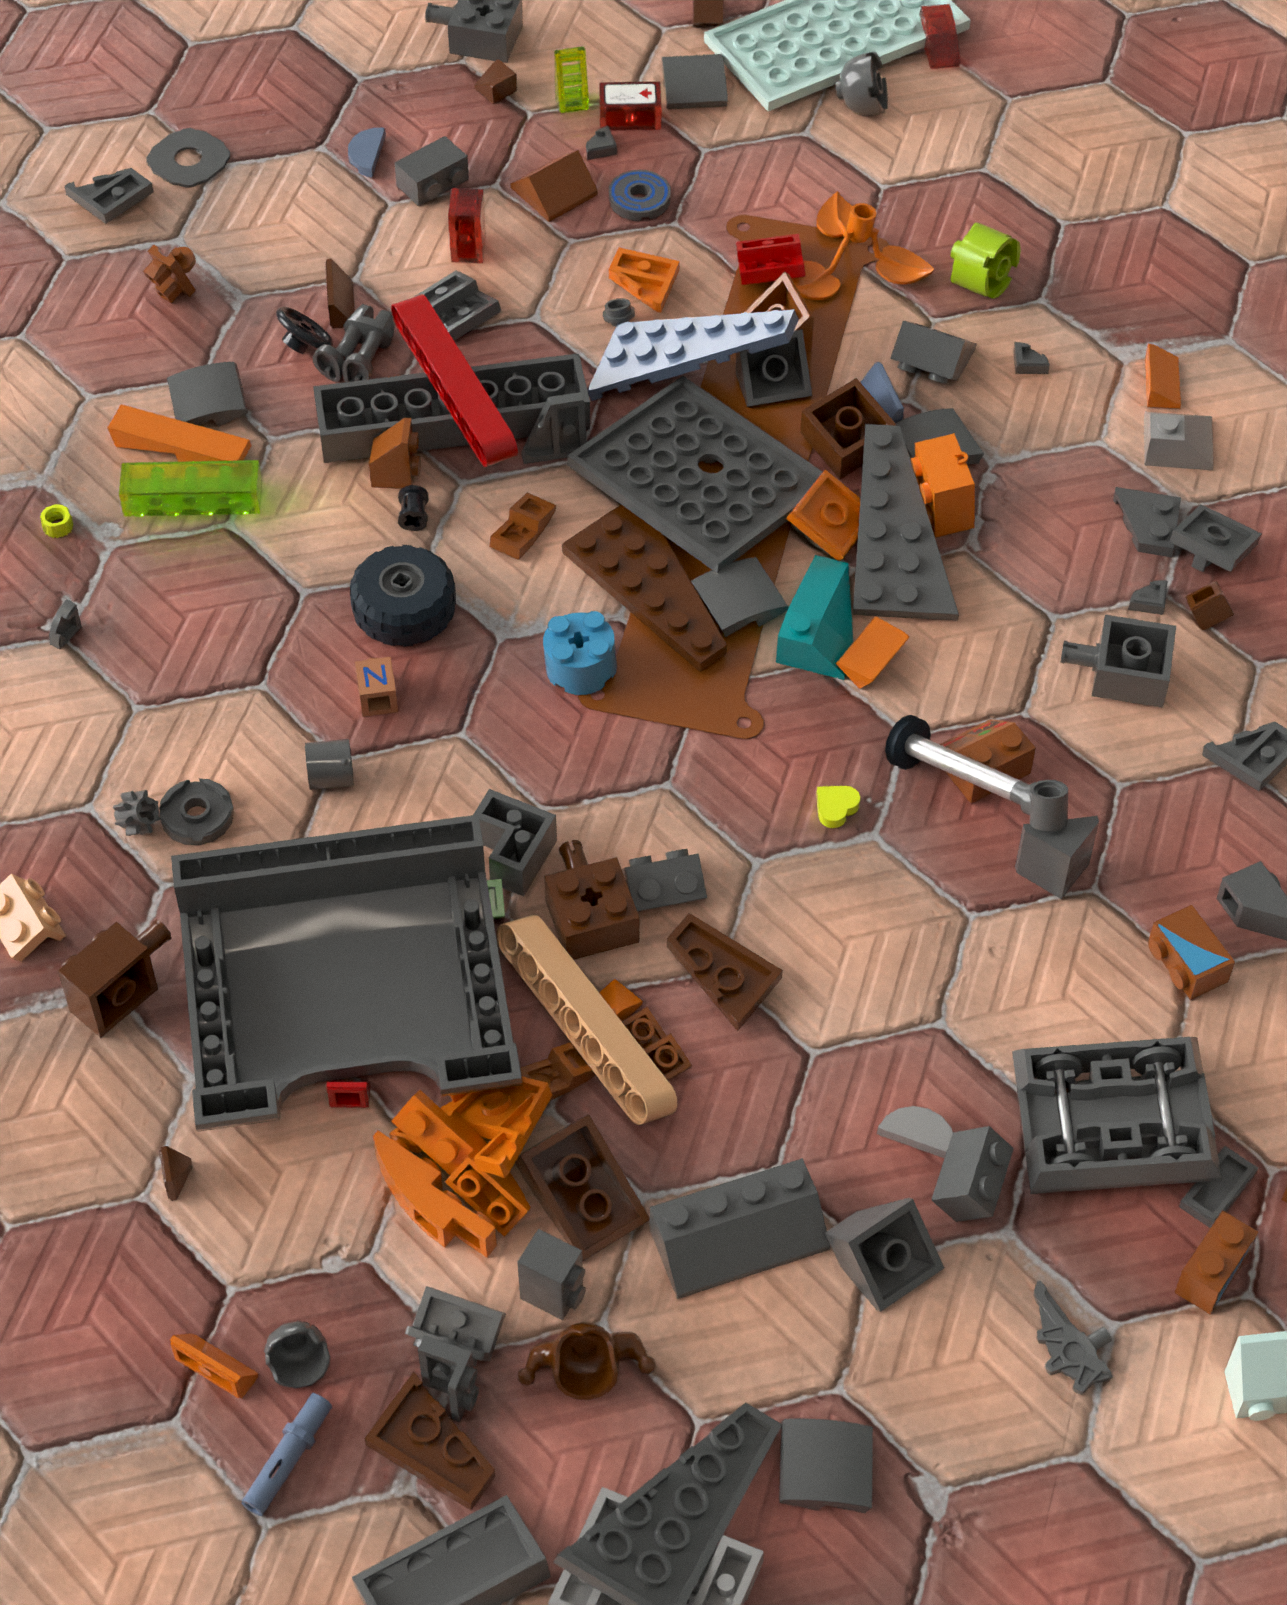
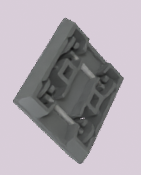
(1114, 1124)

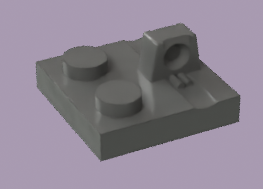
(1214, 539)

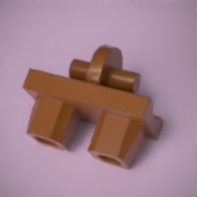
(170, 272)

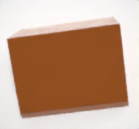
(557, 186)
(785, 296)

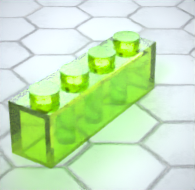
(190, 488)

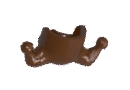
(586, 1359)

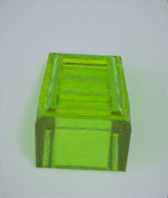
(576, 97)

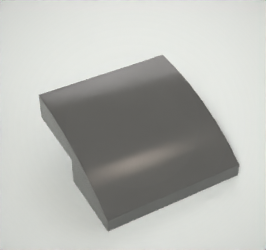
(694, 81)
(460, 303)
(208, 394)
(938, 424)
(740, 595)
(826, 1464)

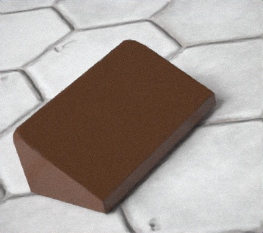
(339, 294)

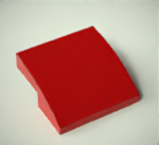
(769, 258)

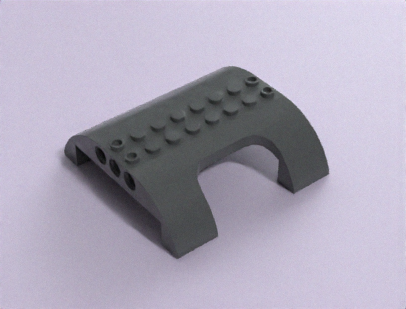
(341, 966)

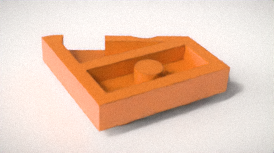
(644, 276)

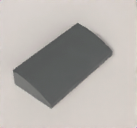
(466, 1563)

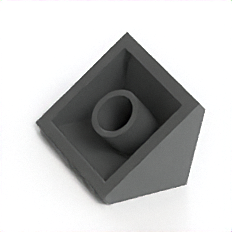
(774, 373)
(1056, 857)

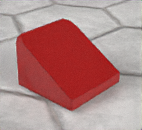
(348, 1094)

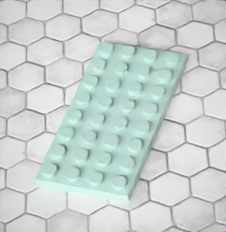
(806, 43)

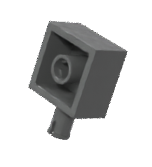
(480, 27)
(1129, 660)

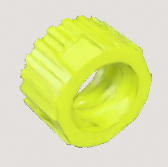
(53, 513)

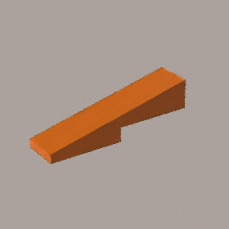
(189, 442)

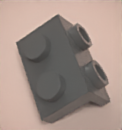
(665, 881)
(459, 1319)
(451, 1371)

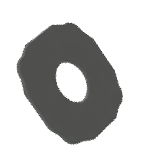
(163, 163)

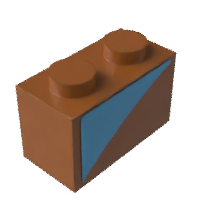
(1190, 952)
(1216, 1262)

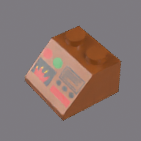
(996, 745)

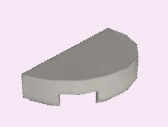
(918, 1129)

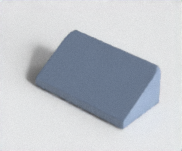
(882, 390)

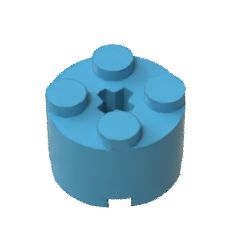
(579, 652)

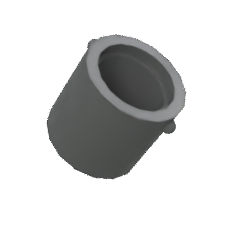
(329, 764)

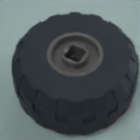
(403, 595)

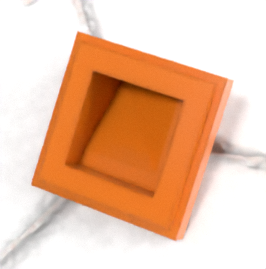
(620, 999)

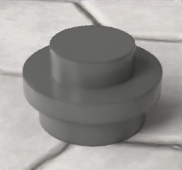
(618, 311)

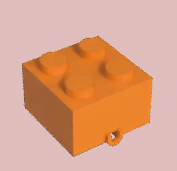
(945, 484)

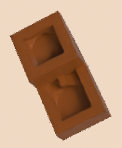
(525, 524)
(561, 1070)

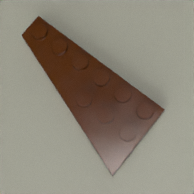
(648, 580)

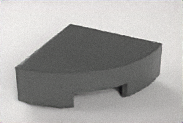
(601, 144)
(1028, 360)
(1150, 598)
(64, 625)

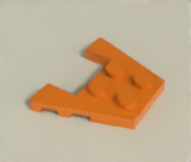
(498, 1115)

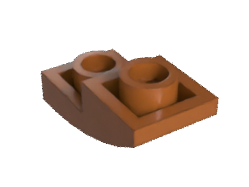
(658, 1046)

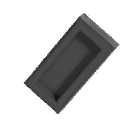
(1209, 1198)

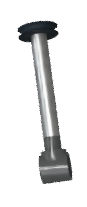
(1043, 800)

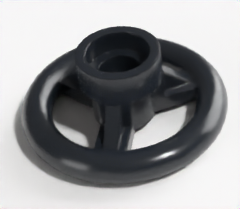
(301, 330)

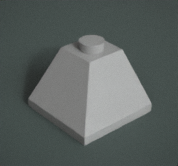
(1178, 440)

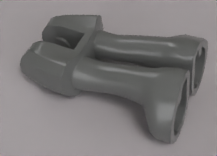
(358, 329)

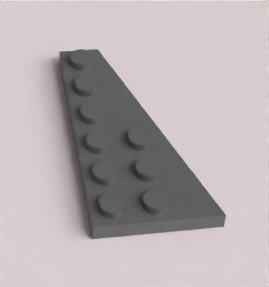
(896, 548)
(672, 1524)

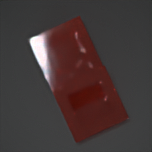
(941, 36)

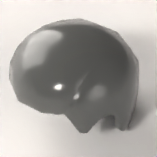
(297, 1354)

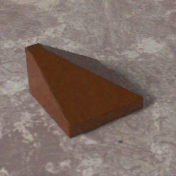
(175, 1170)

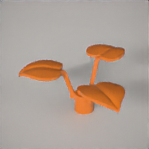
(856, 224)

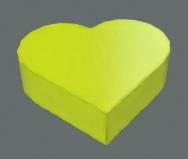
(836, 804)

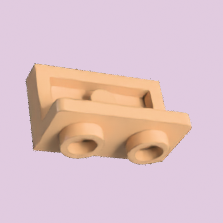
(25, 917)

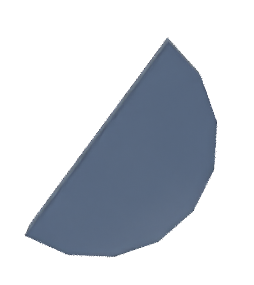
(365, 150)

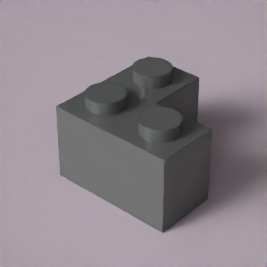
(519, 839)

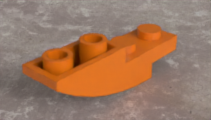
(453, 1146)
(420, 1193)

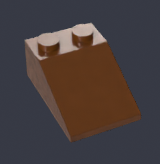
(582, 1187)

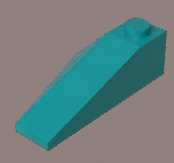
(818, 620)

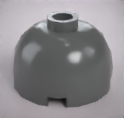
(862, 85)

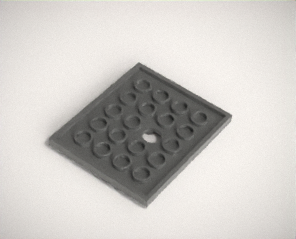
(653, 470)

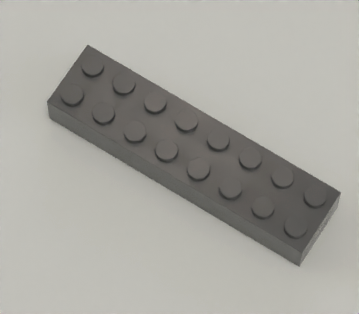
(363, 409)

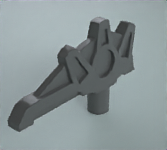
(1069, 1348)

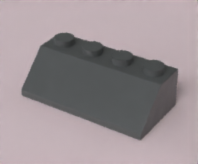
(739, 1228)

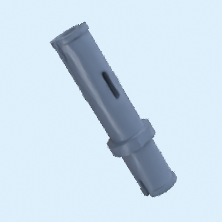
(296, 1439)

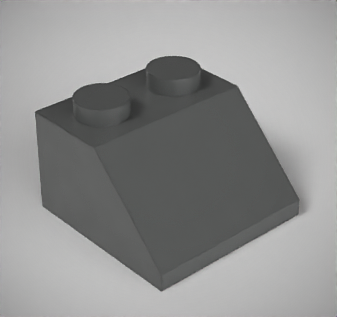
(931, 351)

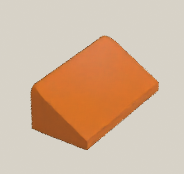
(1162, 378)
(871, 652)
(213, 1364)

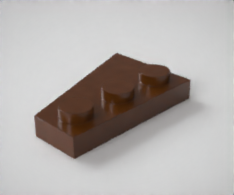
(723, 968)
(430, 1446)

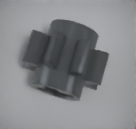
(136, 812)

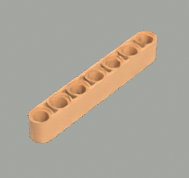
(587, 1020)

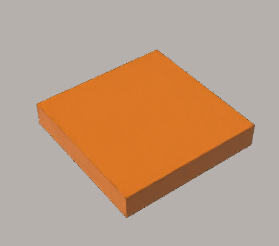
(828, 515)

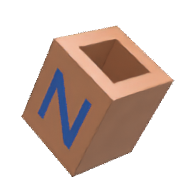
(376, 686)

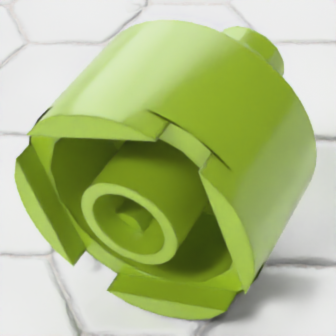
(984, 260)

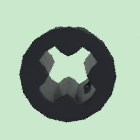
(413, 510)

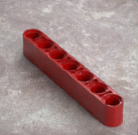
(454, 380)

